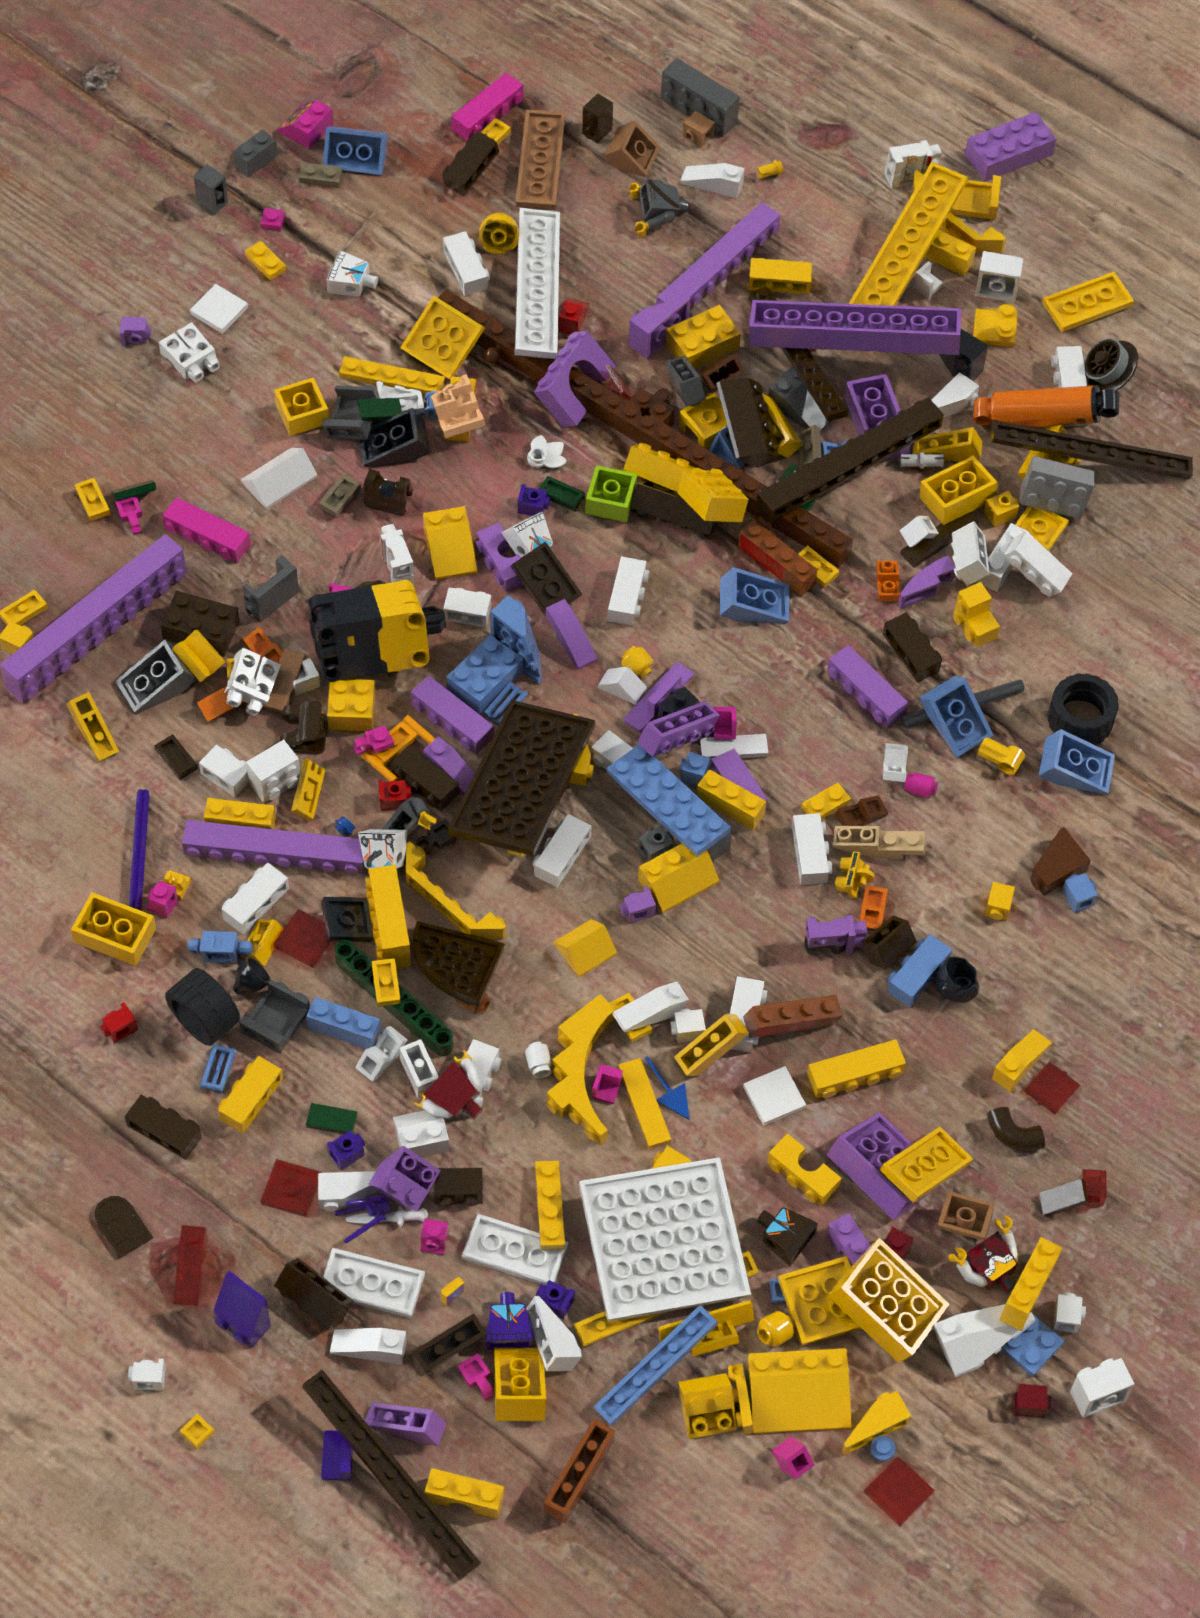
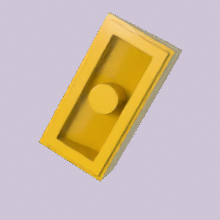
(263, 938)

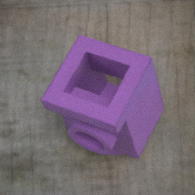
(134, 330)
(638, 906)

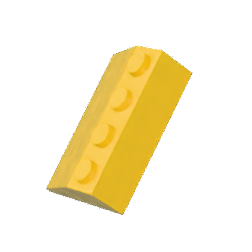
(889, 1300)
(799, 1391)

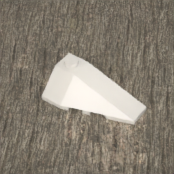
(974, 1336)

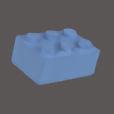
(484, 674)

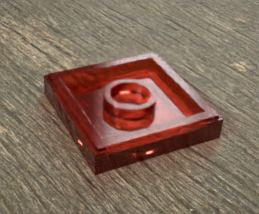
(303, 938)
(290, 1188)
(898, 1491)

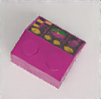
(308, 123)

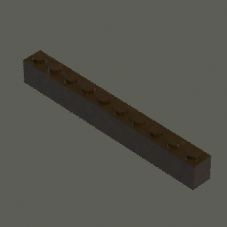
(849, 459)

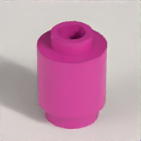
(921, 785)

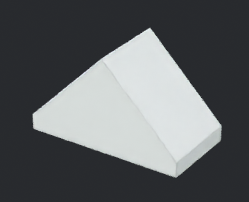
(623, 684)

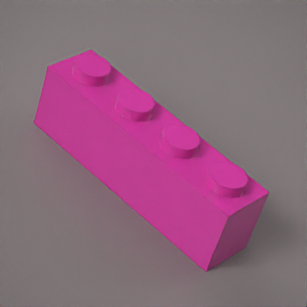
(487, 105)
(206, 530)

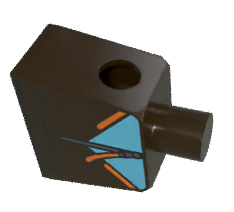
(787, 1233)

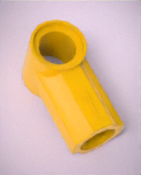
(1005, 757)

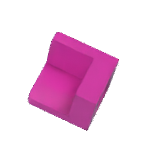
(726, 724)
(607, 1084)

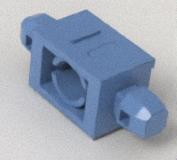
(220, 947)

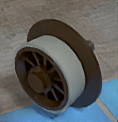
(1111, 363)

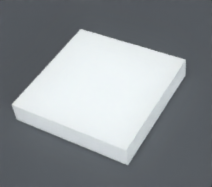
(219, 308)
(774, 1095)

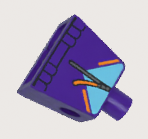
(508, 1324)

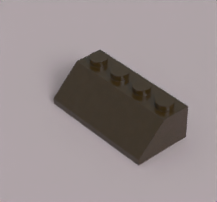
(748, 421)
(668, 506)

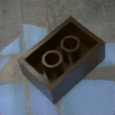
(191, 613)

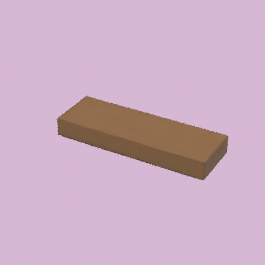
(283, 687)

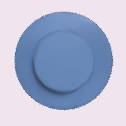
(882, 1448)

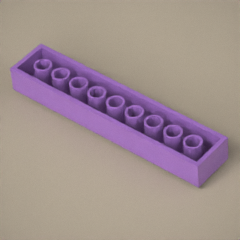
(855, 327)
(93, 619)

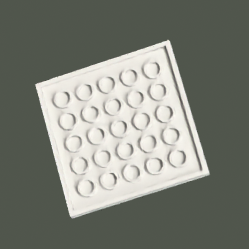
(664, 1239)

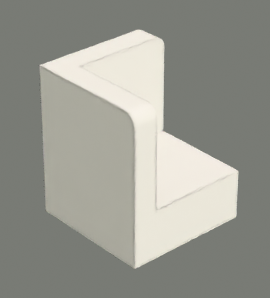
(926, 282)
(918, 529)
(307, 679)

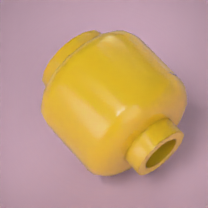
(638, 661)
(775, 1329)

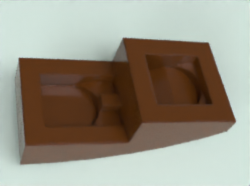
(865, 812)

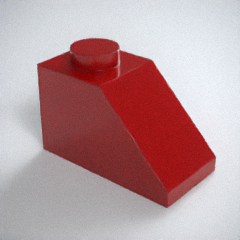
(572, 316)

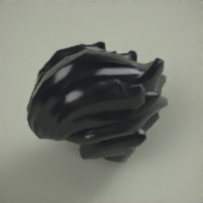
(957, 980)

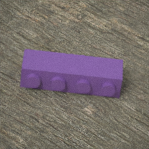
(867, 686)
(452, 714)

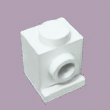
(147, 1375)

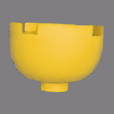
(498, 233)

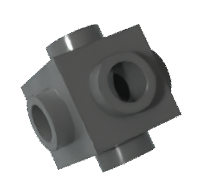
(655, 843)

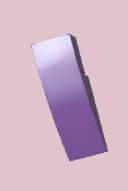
(927, 582)
(570, 634)

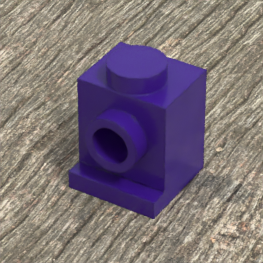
(532, 501)
(346, 1156)
(558, 1305)

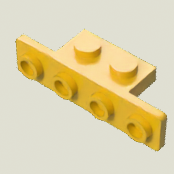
(724, 1333)

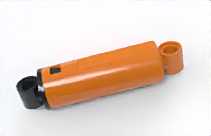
(1048, 406)

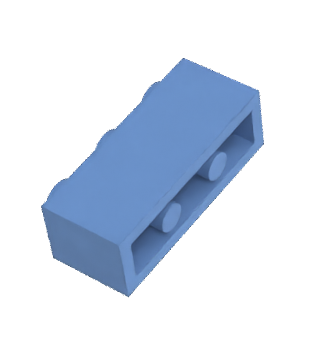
(918, 970)
(343, 1023)

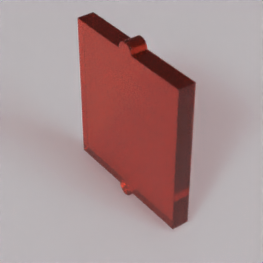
(620, 383)
(1052, 1088)

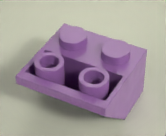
(405, 1178)

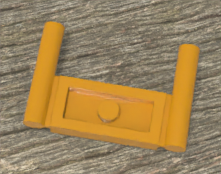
(403, 735)

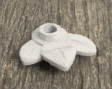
(547, 452)

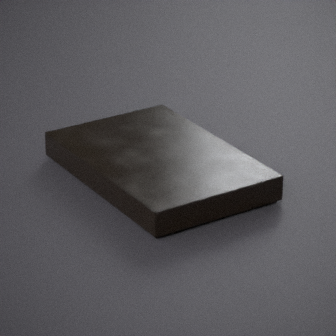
(545, 577)

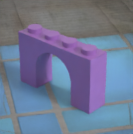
(554, 387)

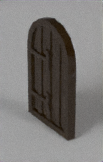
(121, 1225)

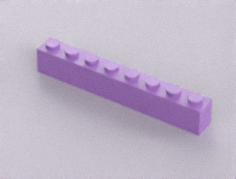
(724, 256)
(273, 847)

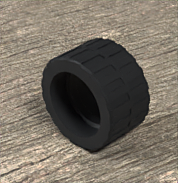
(1088, 689)
(202, 1006)

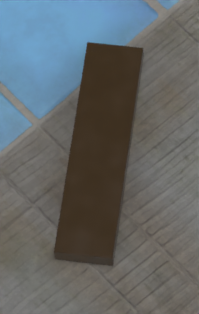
(929, 546)

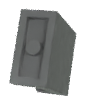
(345, 418)
(274, 592)
(276, 1016)

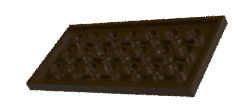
(521, 778)

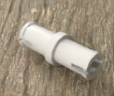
(922, 460)

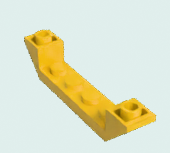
(989, 241)
(488, 927)

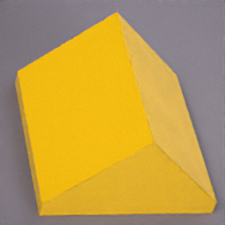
(586, 947)

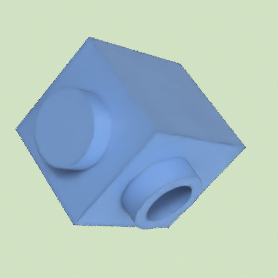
(694, 769)
(1080, 892)

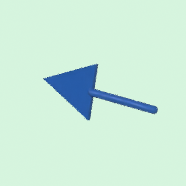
(674, 1099)

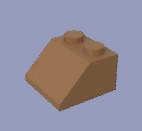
(632, 149)
(966, 1216)

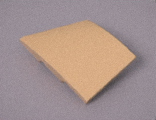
(457, 408)

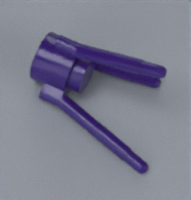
(375, 1206)

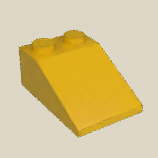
(449, 543)
(519, 1385)

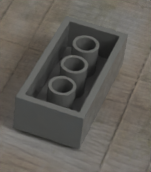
(693, 91)

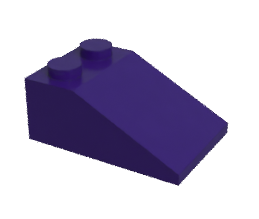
(241, 1311)

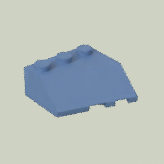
(512, 628)

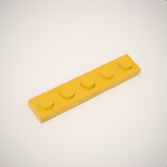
(390, 375)

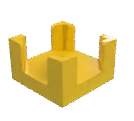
(704, 419)

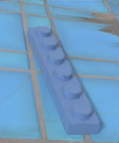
(655, 1365)

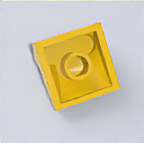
(996, 326)

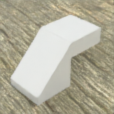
(895, 762)
(382, 1055)

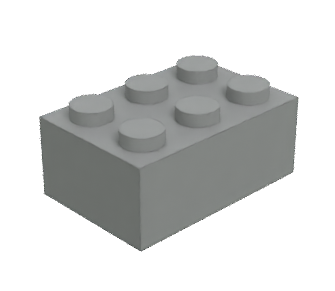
(1056, 487)

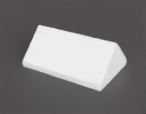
(280, 477)

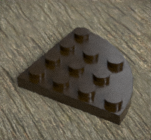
(456, 961)

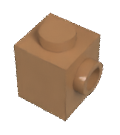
(698, 129)

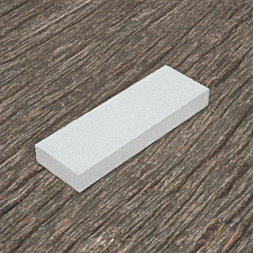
(746, 746)

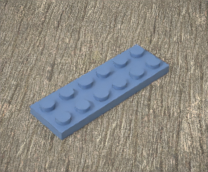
(668, 800)

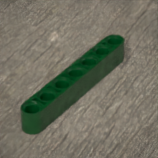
(414, 1021)

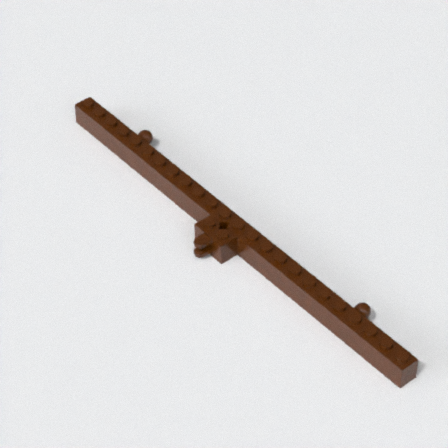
(649, 421)

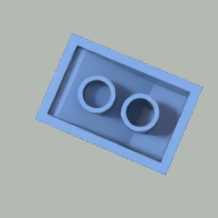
(753, 598)
(956, 715)
(1076, 763)

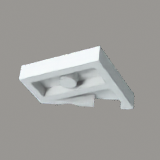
(408, 397)

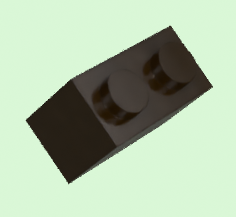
(597, 118)
(889, 942)
(459, 1186)

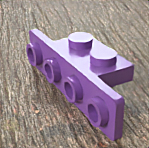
(649, 705)

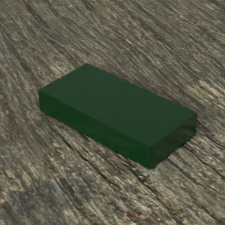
(378, 409)
(134, 490)
(562, 493)
(331, 1119)

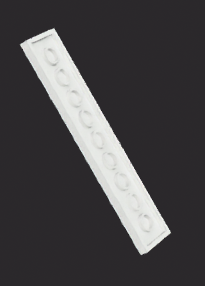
(537, 284)

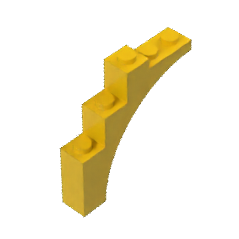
(578, 1038)

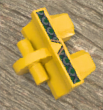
(857, 875)

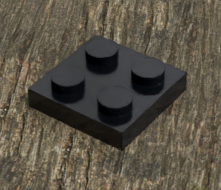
(347, 919)

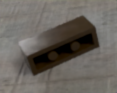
(470, 163)
(912, 647)
(425, 778)
(163, 1126)
(313, 1293)
(447, 1345)

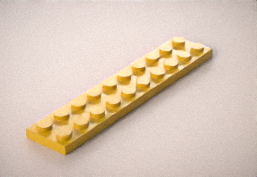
(910, 237)

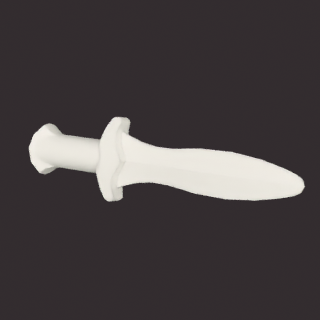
(397, 1216)

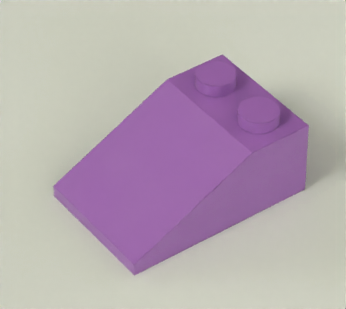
(649, 325)

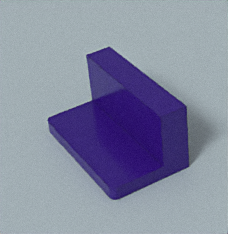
(336, 1457)

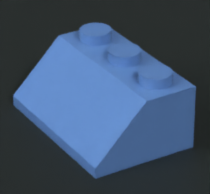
(355, 149)

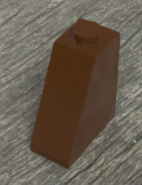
(722, 370)
(1058, 863)

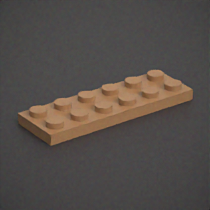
(540, 159)

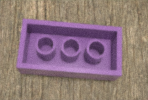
(1010, 146)
(870, 403)

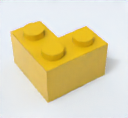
(974, 615)

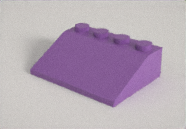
(863, 1153)

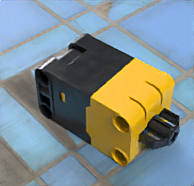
(372, 630)

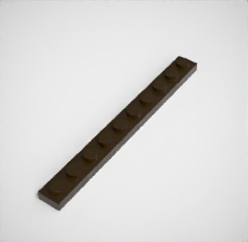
(809, 372)
(1091, 449)
(391, 1475)

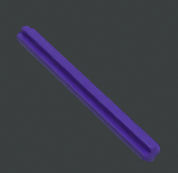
(139, 849)

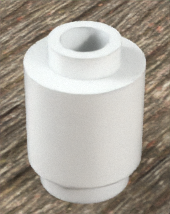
(538, 1060)

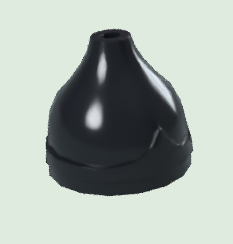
(250, 977)

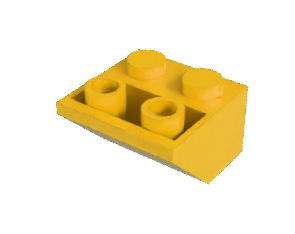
(707, 1405)

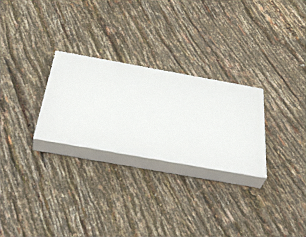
(512, 1250)
(375, 1282)

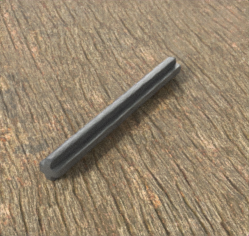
(982, 697)

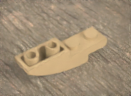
(877, 843)

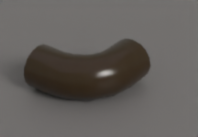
(1011, 1134)

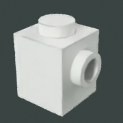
(687, 1025)
(1068, 1313)

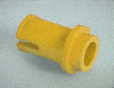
(770, 169)

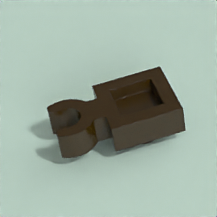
(437, 836)

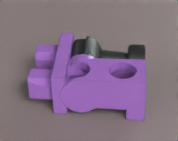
(837, 935)

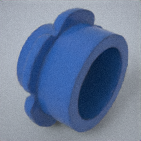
(344, 826)

